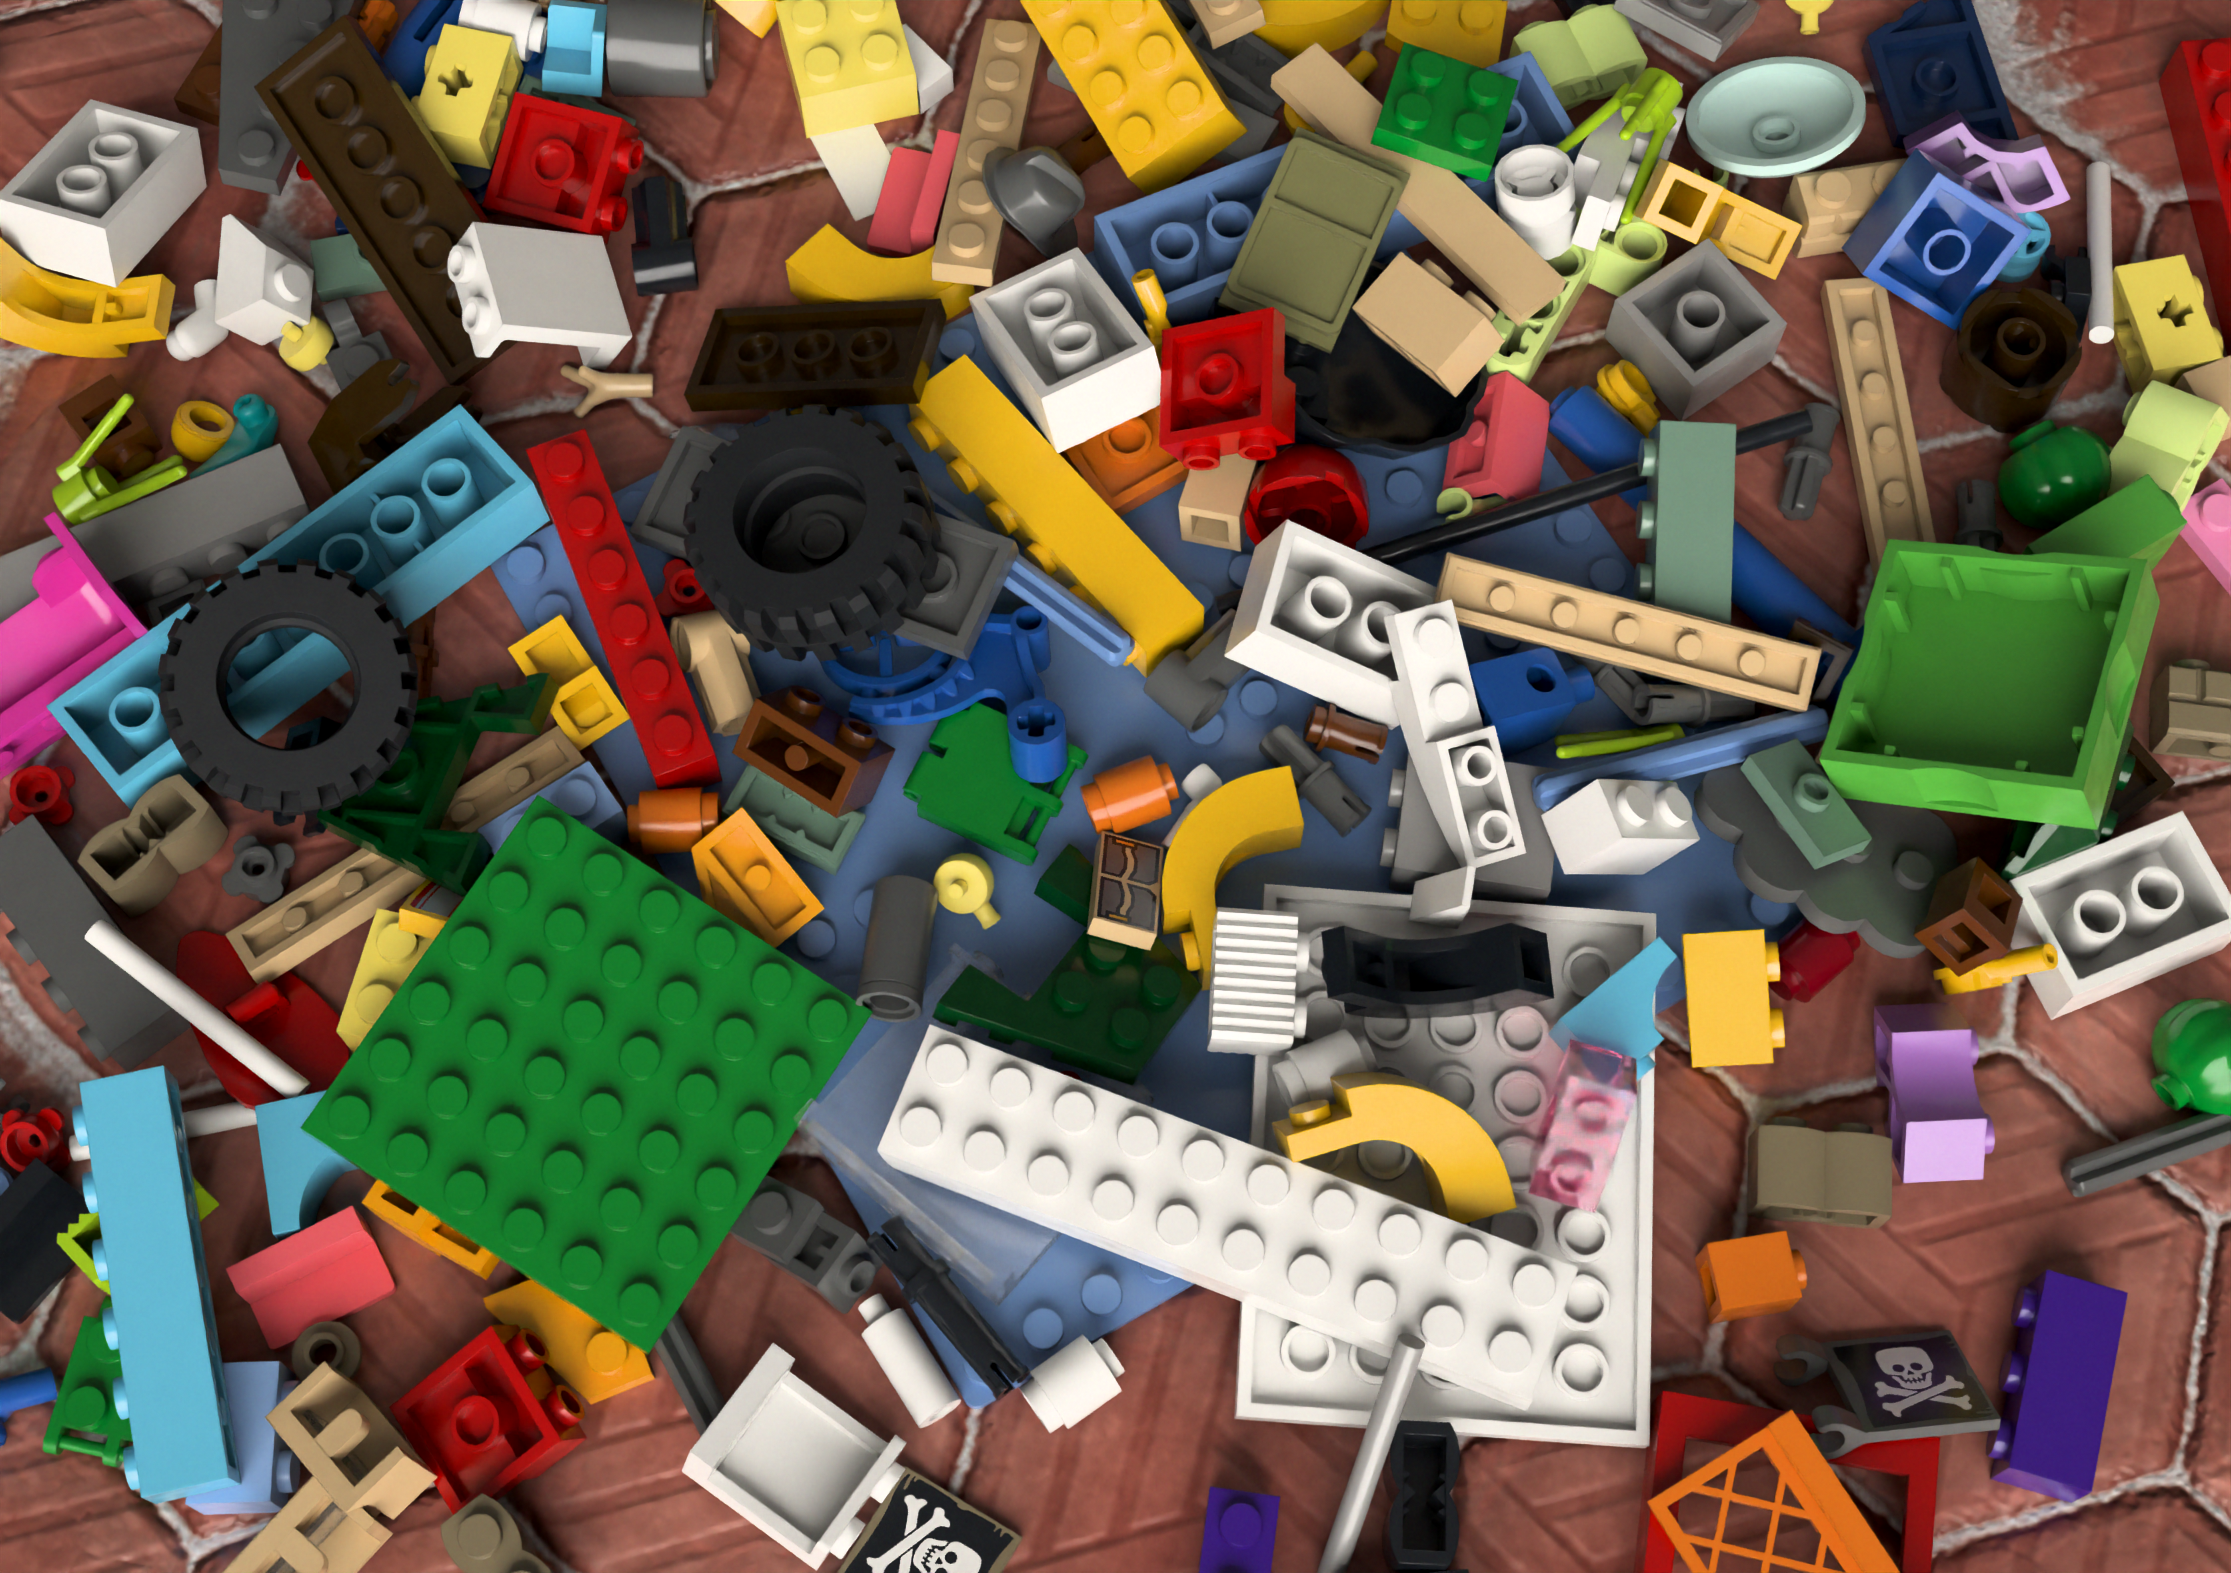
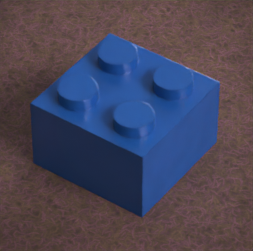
(1935, 239)

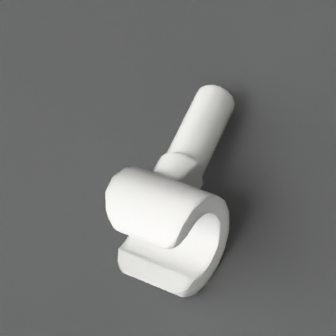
(1197, 786)

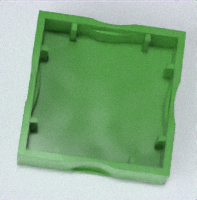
(1992, 682)

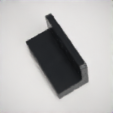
(30, 1218)

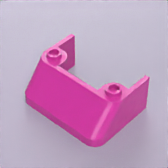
(57, 643)

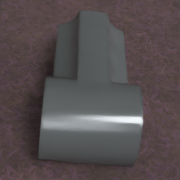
(1197, 681)

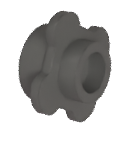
(270, 884)

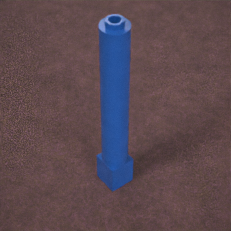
(1760, 581)

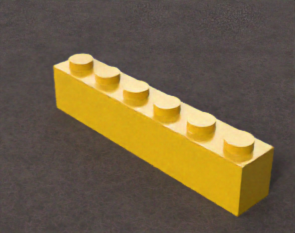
(1053, 512)

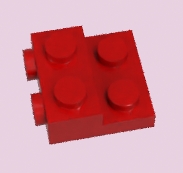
(564, 167)
(1226, 389)
(490, 1416)

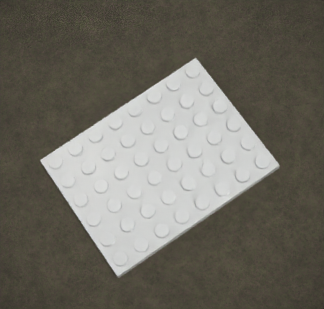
(1502, 1076)

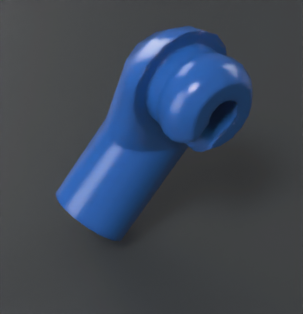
(23, 1392)

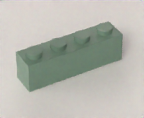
(1687, 519)

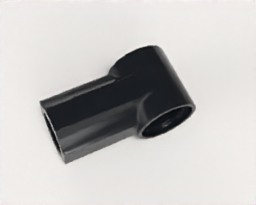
(663, 251)

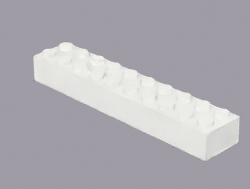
(1228, 1215)

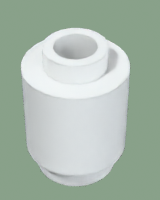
(510, 18)
(1308, 1068)
(1073, 1383)

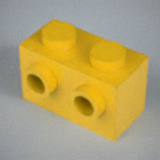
(1730, 997)

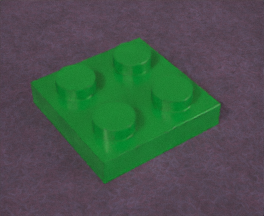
(1444, 112)

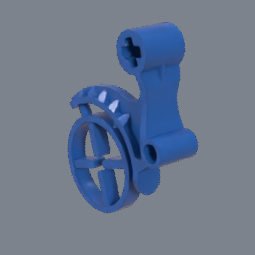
(1000, 666)

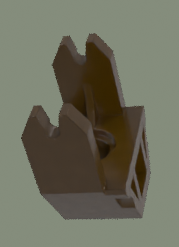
(361, 425)

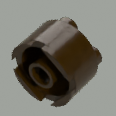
(2011, 358)

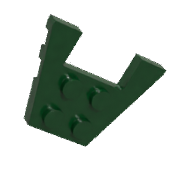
(409, 802)
(1098, 1008)

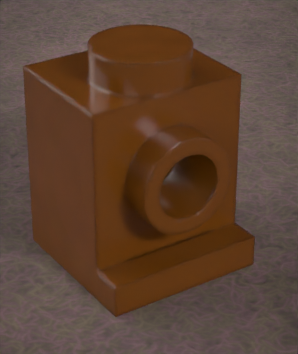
(132, 441)
(1970, 917)

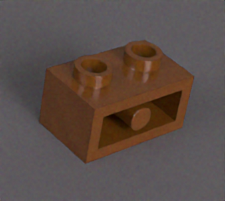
(814, 749)

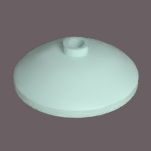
(1776, 116)

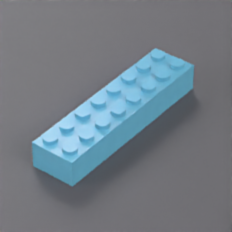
(404, 528)

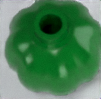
(2054, 474)
(2194, 1056)

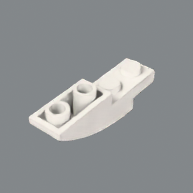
(1606, 174)
(1446, 739)

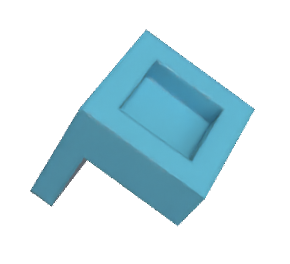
(575, 48)

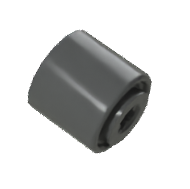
(662, 48)

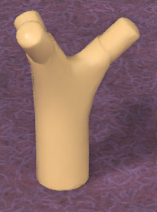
(607, 386)

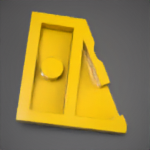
(1453, 28)

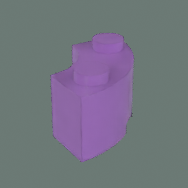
(2010, 170)
(1934, 1105)

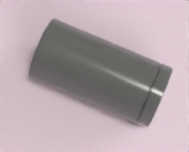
(897, 948)

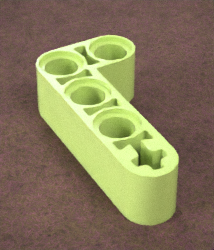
(1615, 265)

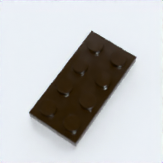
(816, 355)

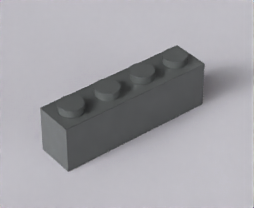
(51, 917)

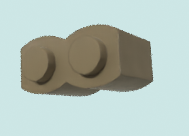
(163, 837)
(1819, 1174)
(489, 1540)

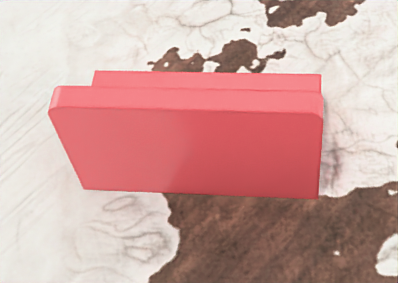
(913, 198)
(1503, 443)
(313, 1277)

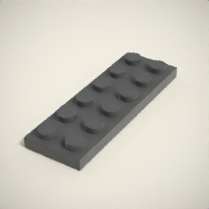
(823, 527)

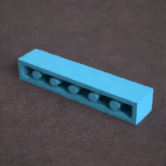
(157, 1286)

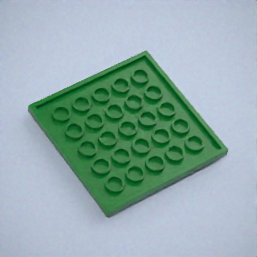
(588, 1073)

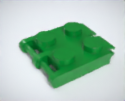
(977, 789)
(88, 1398)

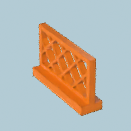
(1812, 1485)

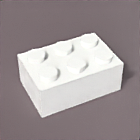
(102, 192)
(1068, 349)
(1318, 621)
(2122, 913)

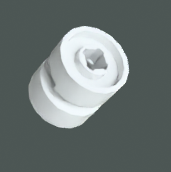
(1538, 197)

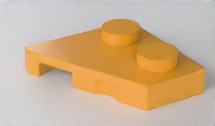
(752, 881)
(579, 1348)

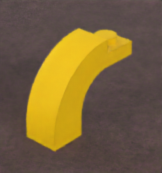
(1333, 24)
(1704, 210)
(837, 271)
(79, 315)
(1227, 827)
(1455, 1153)

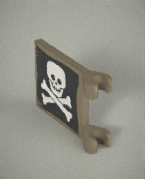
(930, 1532)

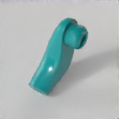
(251, 434)

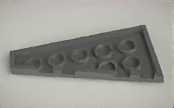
(255, 43)

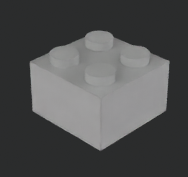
(1695, 329)

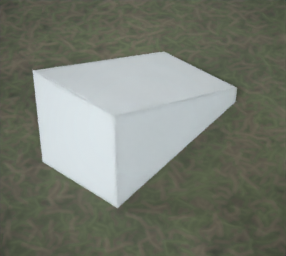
(933, 74)
(1443, 898)

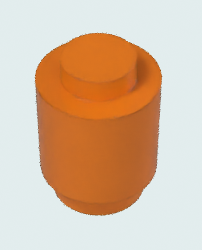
(1129, 795)
(673, 819)

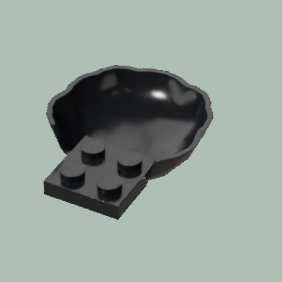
(1370, 394)

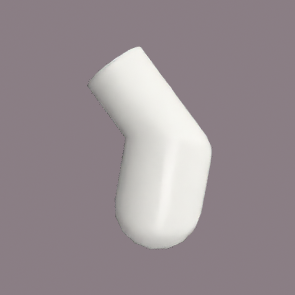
(197, 332)

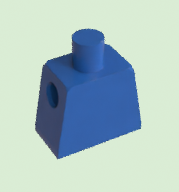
(1528, 696)

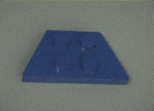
(1933, 66)

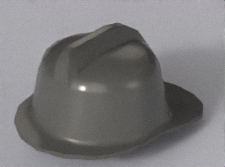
(1036, 195)

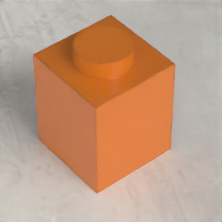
(1750, 1276)

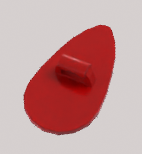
(278, 1014)

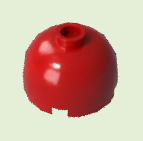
(1311, 488)

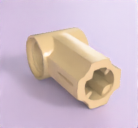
(718, 667)

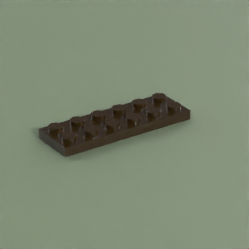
(382, 181)

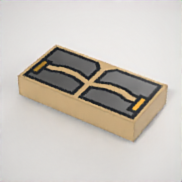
(1125, 890)

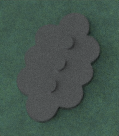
(1872, 892)

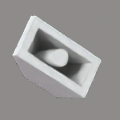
(259, 283)

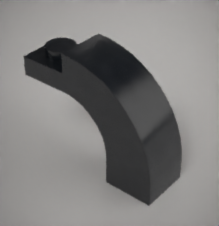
(1436, 976)

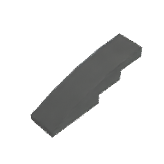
(1239, 66)

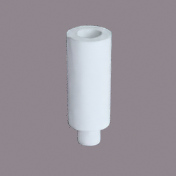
(907, 1362)

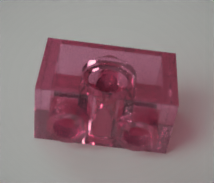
(1582, 1125)

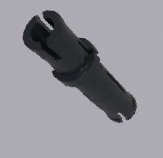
(930, 1286)

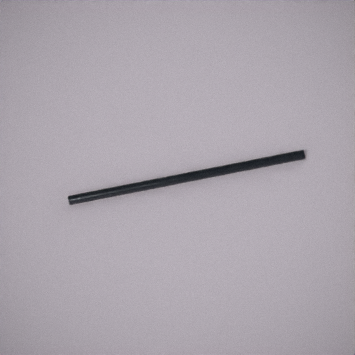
(1548, 502)

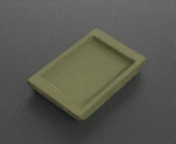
(1314, 237)

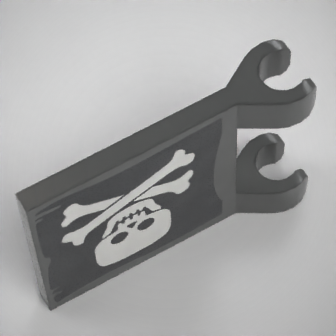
(1890, 1388)

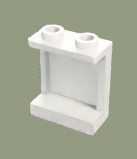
(538, 290)
(794, 1462)

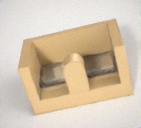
(350, 1444)
(312, 1537)

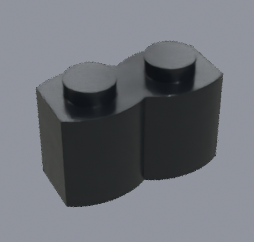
(1423, 1519)

